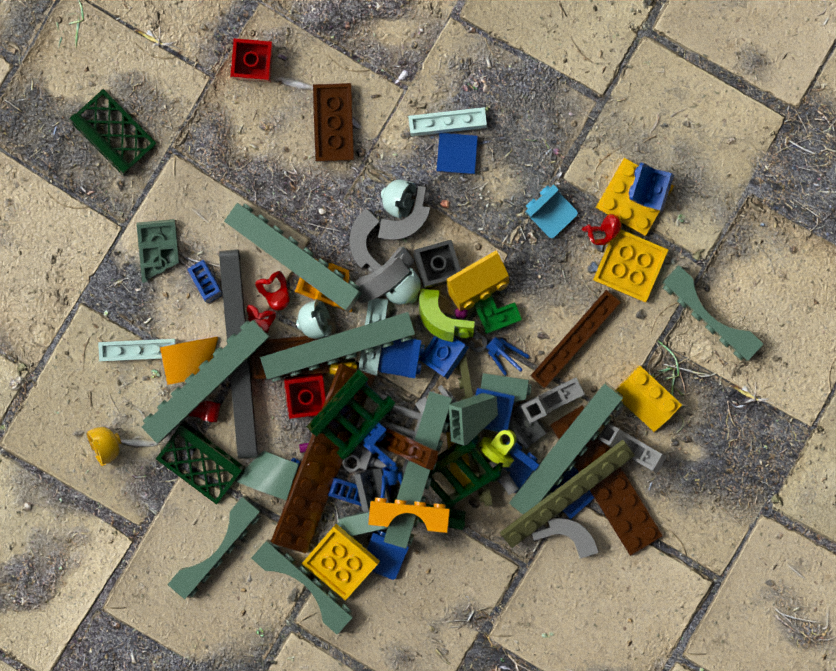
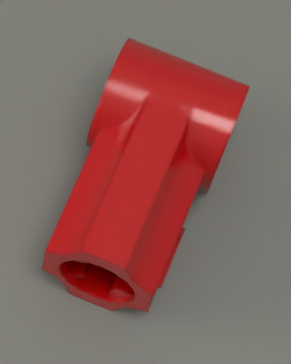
(207, 411)

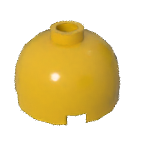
(104, 444)

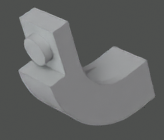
(404, 228)
(358, 240)
(385, 277)
(552, 399)
(643, 454)
(579, 534)

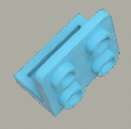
(551, 211)

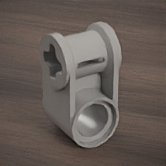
(358, 453)

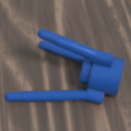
(496, 347)
(390, 477)

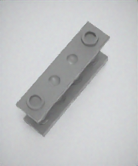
(369, 460)

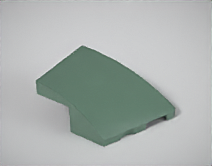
(156, 247)
(269, 474)

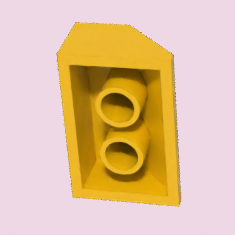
(478, 281)
(647, 398)

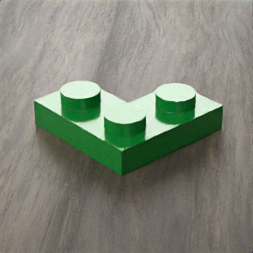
(495, 319)

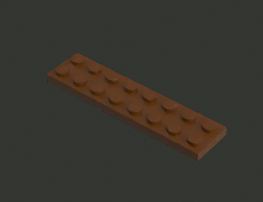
(614, 494)

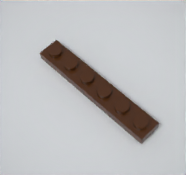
(575, 338)
(409, 449)

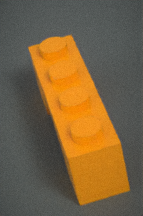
(434, 517)

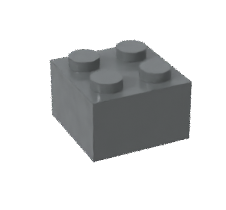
(436, 263)

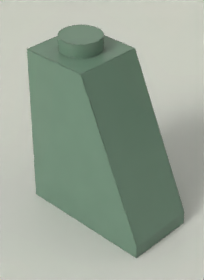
(506, 385)
(471, 417)
(357, 524)

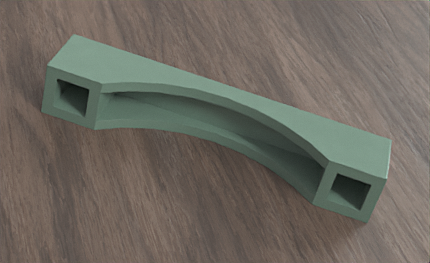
(682, 286)
(189, 577)
(333, 613)

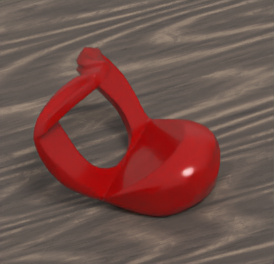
(610, 226)
(279, 299)
(253, 314)

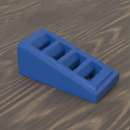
(213, 295)
(336, 481)

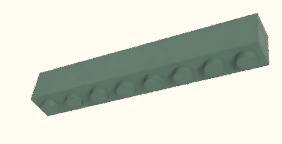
(293, 257)
(337, 345)
(206, 381)
(567, 448)
(416, 476)

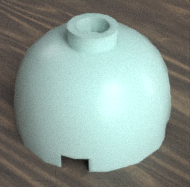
(397, 198)
(405, 290)
(313, 320)

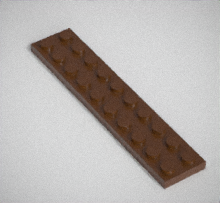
(316, 473)

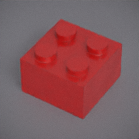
(251, 60)
(304, 395)

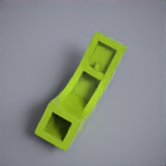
(437, 322)

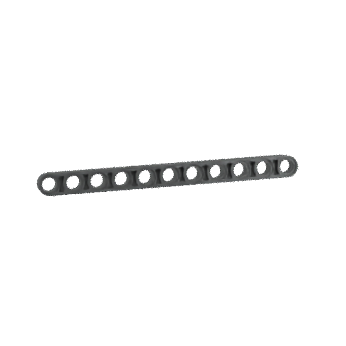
(240, 379)

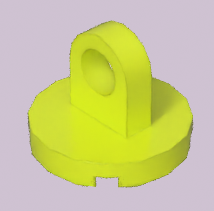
(497, 450)

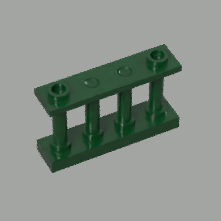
(345, 397)
(454, 455)

